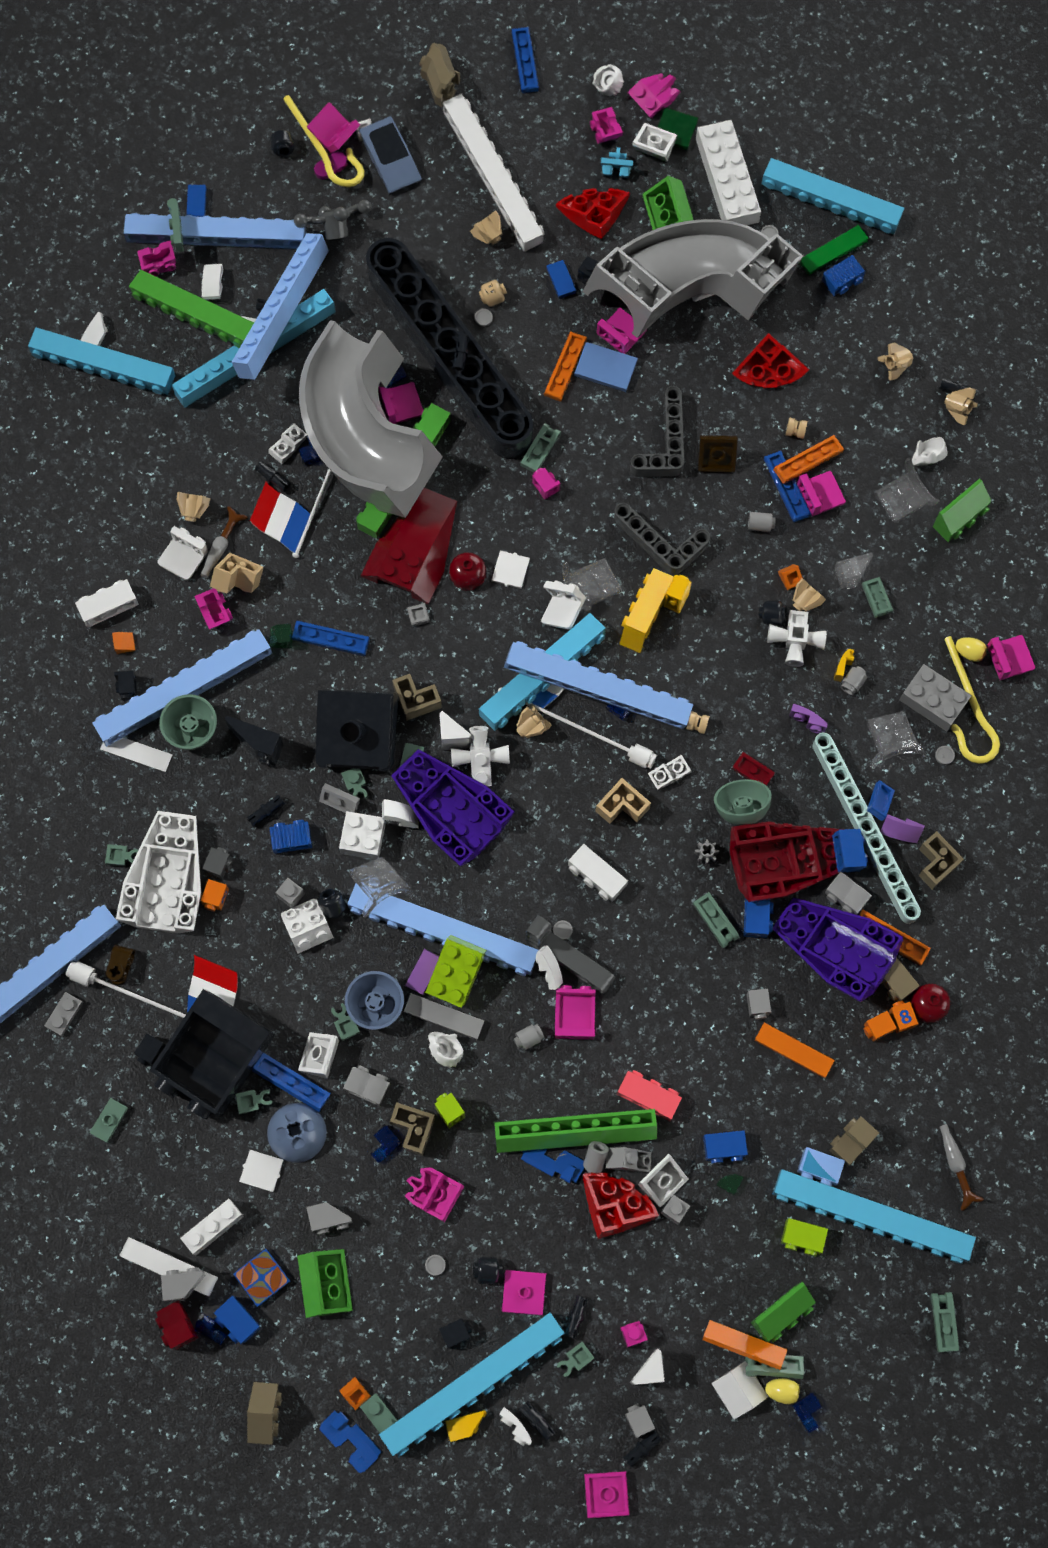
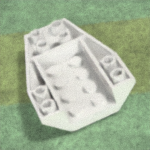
(164, 878)

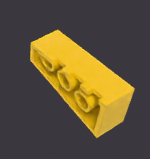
(645, 610)

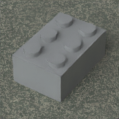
(935, 697)

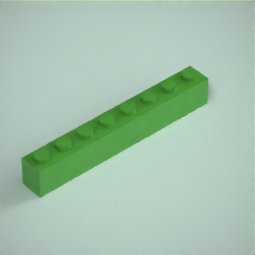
(190, 308)
(433, 425)
(575, 1130)

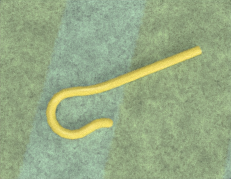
(328, 166)
(977, 711)

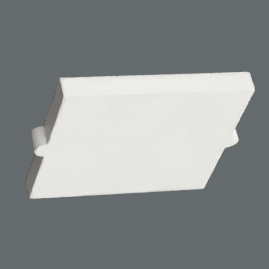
(510, 569)
(261, 1170)

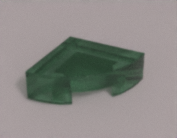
(730, 1183)

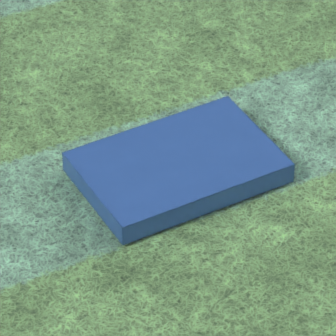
(606, 366)

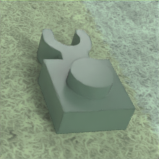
(354, 781)
(118, 855)
(345, 1025)
(249, 1101)
(578, 1357)

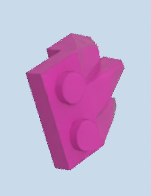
(654, 93)
(434, 1193)

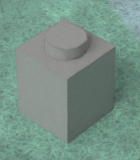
(290, 893)
(758, 1003)
(675, 1209)
(639, 1420)

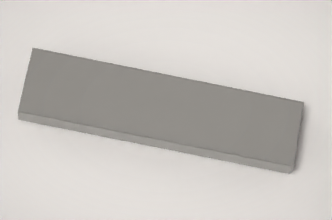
(444, 1016)

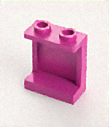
(575, 1013)

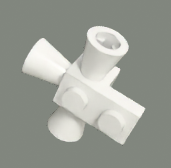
(796, 637)
(480, 755)

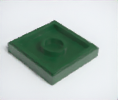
(679, 124)

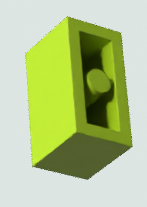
(449, 1109)
(804, 1236)

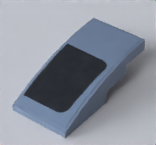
(390, 154)

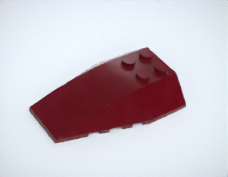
(415, 547)
(780, 858)

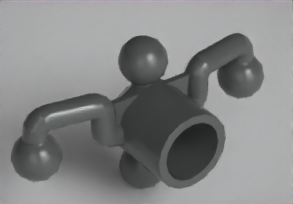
(333, 219)

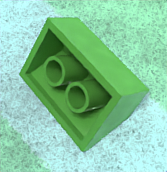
(667, 203)
(963, 511)
(324, 1283)
(784, 1313)

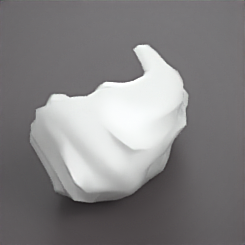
(608, 80)
(929, 452)
(445, 1048)

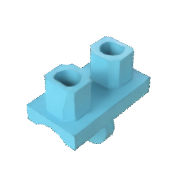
(609, 163)

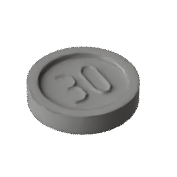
(769, 230)
(483, 317)
(944, 755)
(563, 929)
(435, 1265)

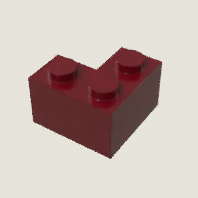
(177, 1326)

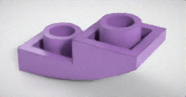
(815, 722)
(902, 830)
(422, 971)

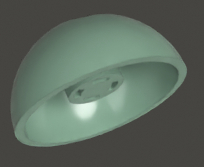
(186, 713)
(743, 801)

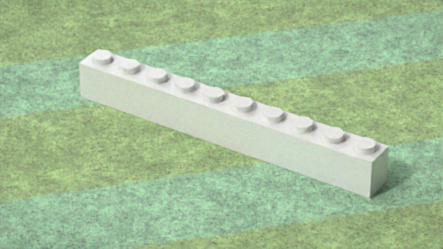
(493, 173)

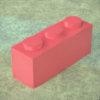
(649, 1095)

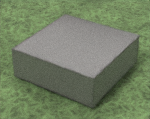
(418, 614)

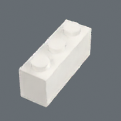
(106, 603)
(597, 873)
(212, 1227)

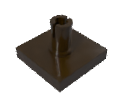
(717, 453)

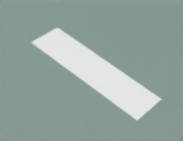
(139, 753)

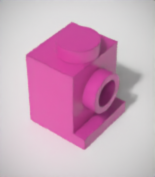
(545, 482)
(633, 1333)

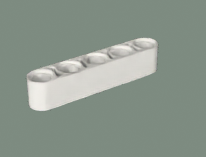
(161, 1262)

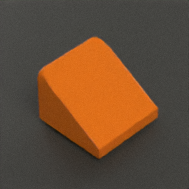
(790, 576)
(123, 642)
(355, 1393)

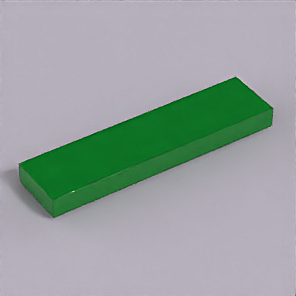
(833, 250)

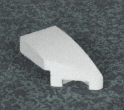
(95, 331)

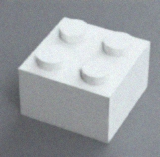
(362, 835)

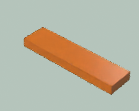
(565, 366)
(808, 459)
(910, 947)
(794, 1050)
(745, 1345)

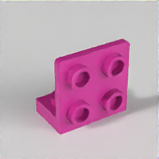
(331, 128)
(618, 331)
(401, 403)
(820, 492)
(1010, 656)

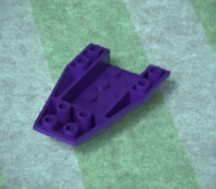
(451, 806)
(839, 946)

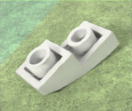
(211, 281)
(288, 444)
(669, 772)
(399, 812)
(548, 962)
(520, 1432)

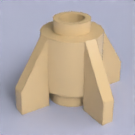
(488, 229)
(897, 360)
(960, 403)
(192, 505)
(806, 597)
(531, 722)

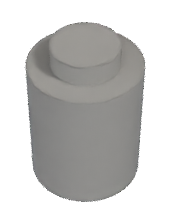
(761, 522)
(595, 1157)

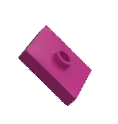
(524, 1292)
(606, 1494)

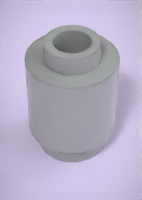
(854, 680)
(528, 1037)

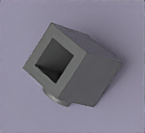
(217, 863)

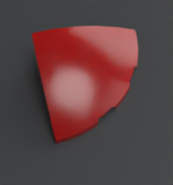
(594, 210)
(770, 365)
(616, 1204)

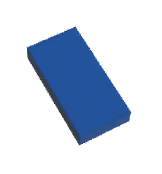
(196, 200)
(561, 279)
(880, 800)

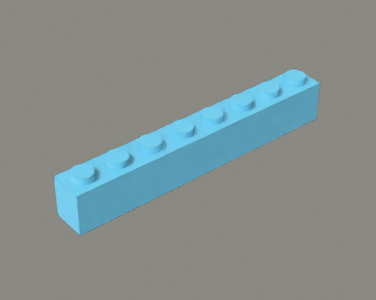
(832, 196)
(101, 361)
(525, 688)

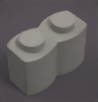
(847, 894)
(366, 1086)

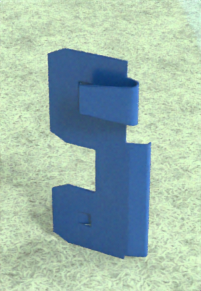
(567, 1165)
(338, 1431)

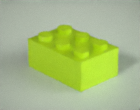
(456, 971)

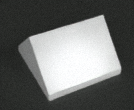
(654, 142)
(453, 734)
(319, 1054)
(663, 1180)
(651, 1370)
(739, 1391)

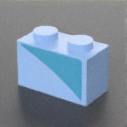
(820, 1166)

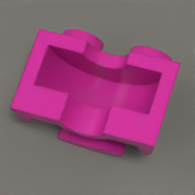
(605, 125)
(157, 259)
(213, 609)

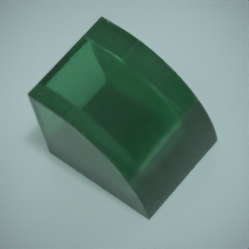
(280, 636)

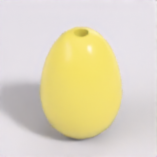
(971, 648)
(783, 1390)

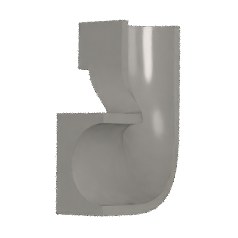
(694, 260)
(348, 427)

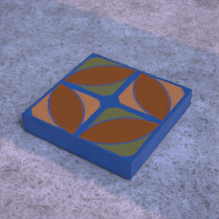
(261, 1277)

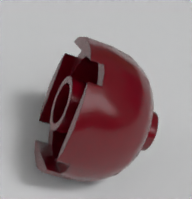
(467, 571)
(930, 1003)

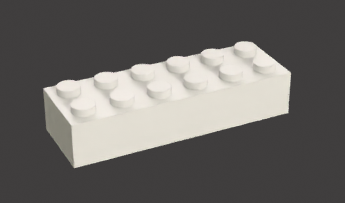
(728, 173)

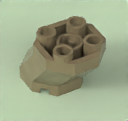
(439, 73)

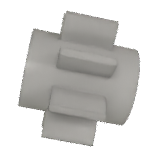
(706, 857)

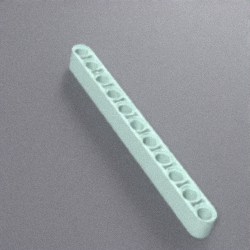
(872, 835)

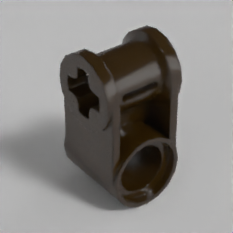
(120, 960)

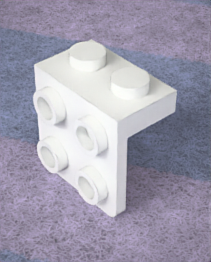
(183, 553)
(564, 604)
(306, 925)

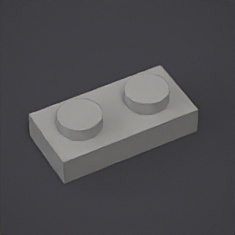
(338, 799)
(63, 1014)

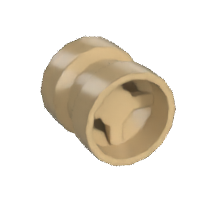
(792, 428)
(693, 721)

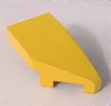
(846, 659)
(464, 1426)

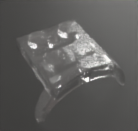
(905, 494)
(594, 581)
(892, 737)
(378, 882)

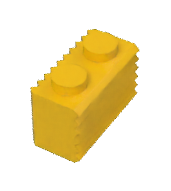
(677, 593)

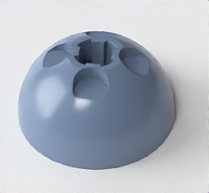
(368, 991)
(305, 1138)

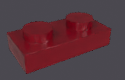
(752, 769)

